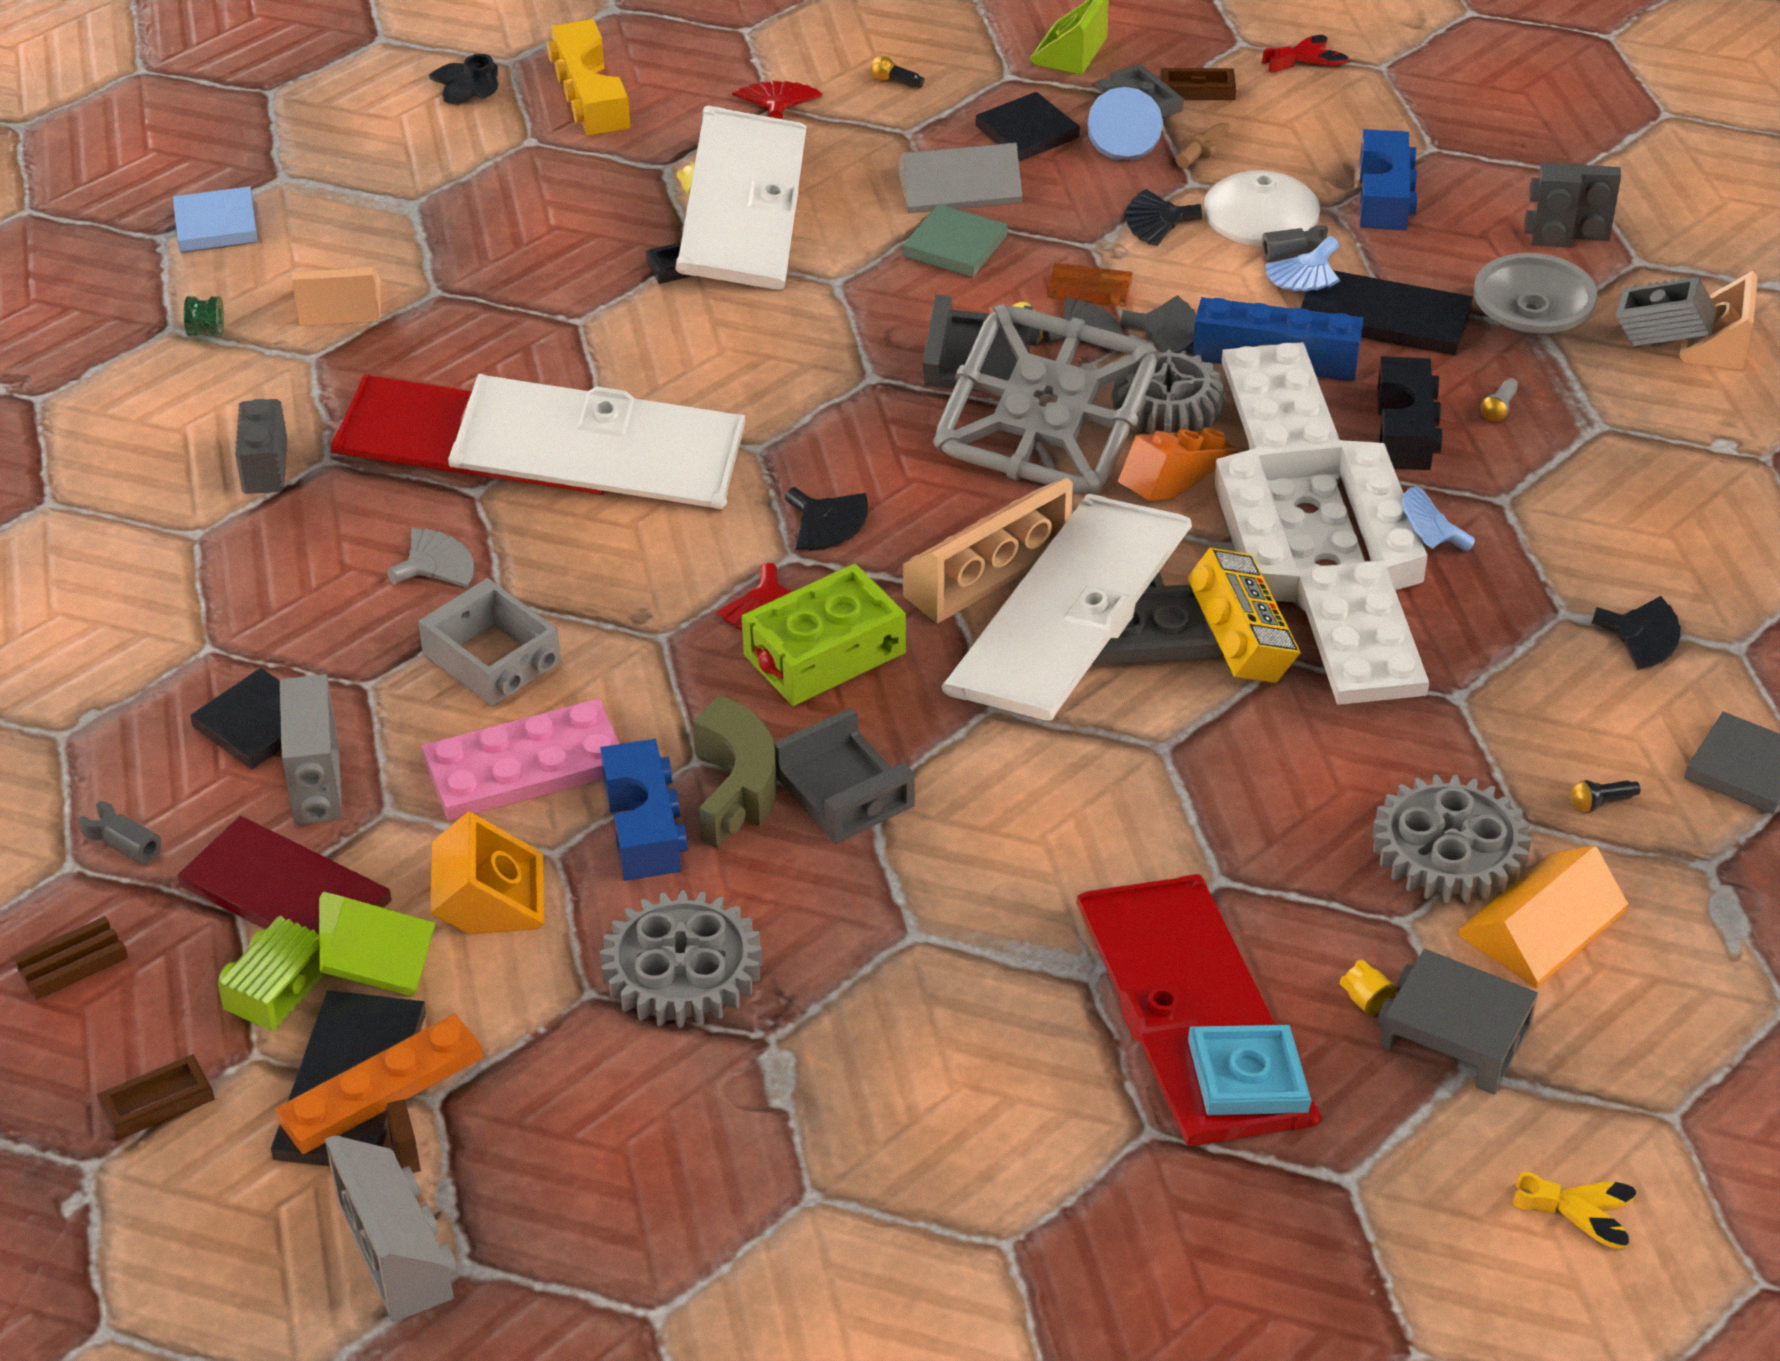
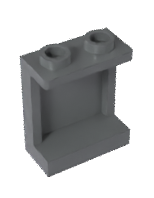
(952, 338)
(842, 777)
(1460, 1014)

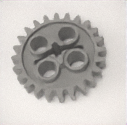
(1451, 838)
(681, 958)

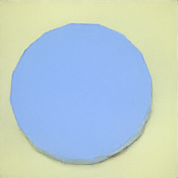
(1124, 124)

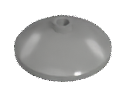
(1535, 293)

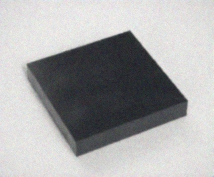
(1030, 123)
(245, 719)

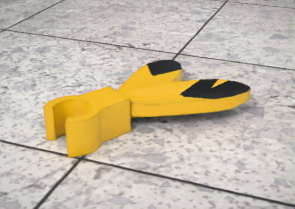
(1580, 1204)

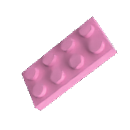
(519, 759)

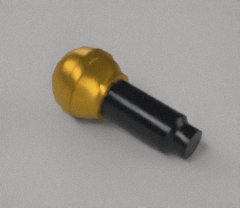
(885, 69)

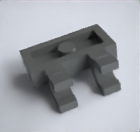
(1142, 79)

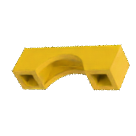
(595, 98)

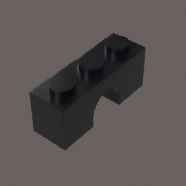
(1409, 412)

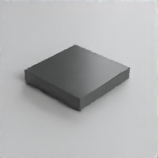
(1739, 762)

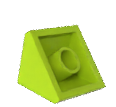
(1074, 38)
(372, 944)

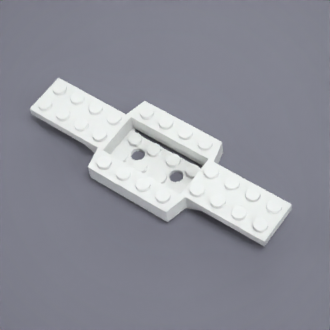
(1300, 460)

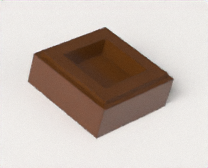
(402, 1135)

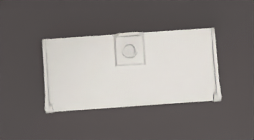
(742, 198)
(598, 441)
(1067, 607)

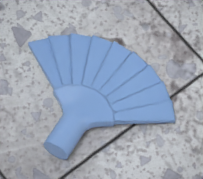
(1305, 271)
(1431, 523)

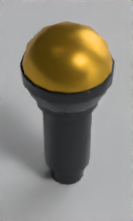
(1588, 795)

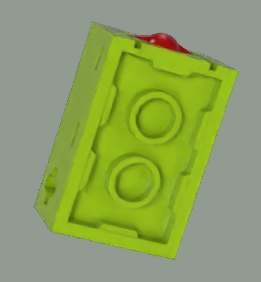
(824, 634)

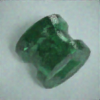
(203, 316)

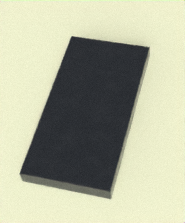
(1397, 311)
(344, 1035)

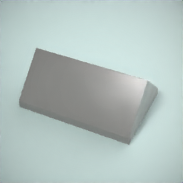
(960, 177)

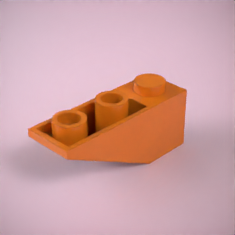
(1170, 463)

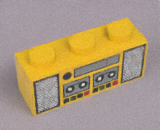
(1243, 615)

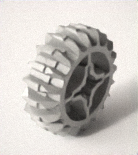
(1179, 396)

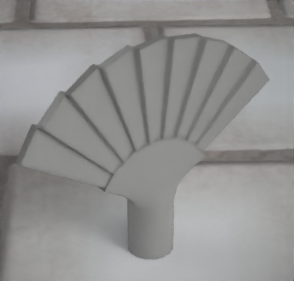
(435, 557)

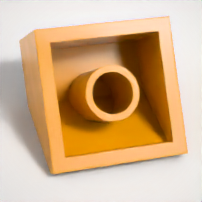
(486, 879)

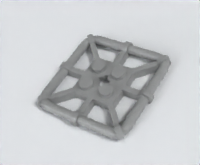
(1035, 376)

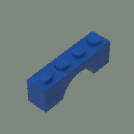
(1329, 338)

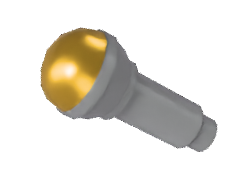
(1496, 406)

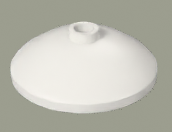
(1258, 203)

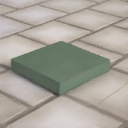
(955, 240)

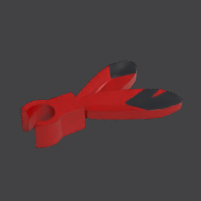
(1307, 51)

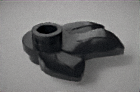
(465, 80)

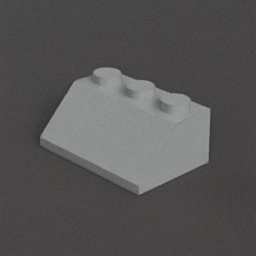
(391, 1227)

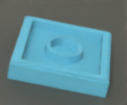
(1249, 1070)

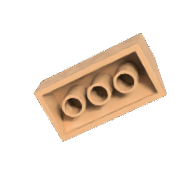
(987, 553)

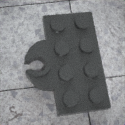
(1163, 628)

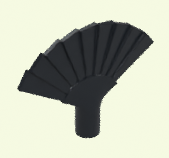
(1153, 218)
(827, 520)
(1648, 632)

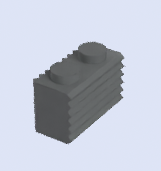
(1666, 312)
(261, 446)

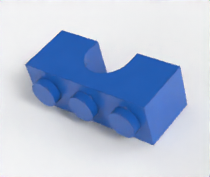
(1387, 179)
(647, 835)

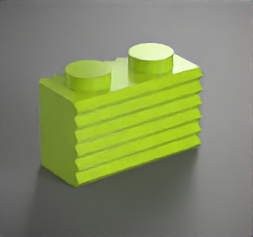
(272, 974)

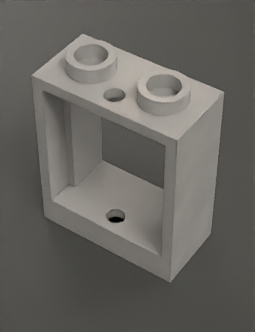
(484, 606)
(310, 749)

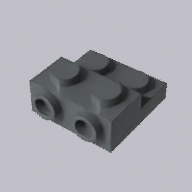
(1572, 203)

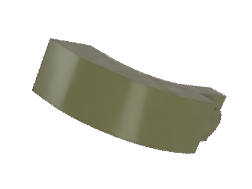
(744, 747)

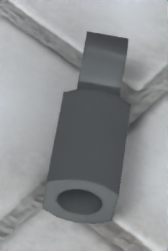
(1292, 242)
(121, 834)

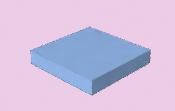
(215, 219)

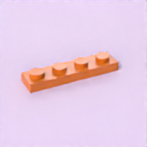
(382, 1079)

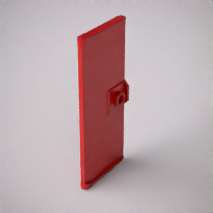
(410, 426)
(1176, 973)

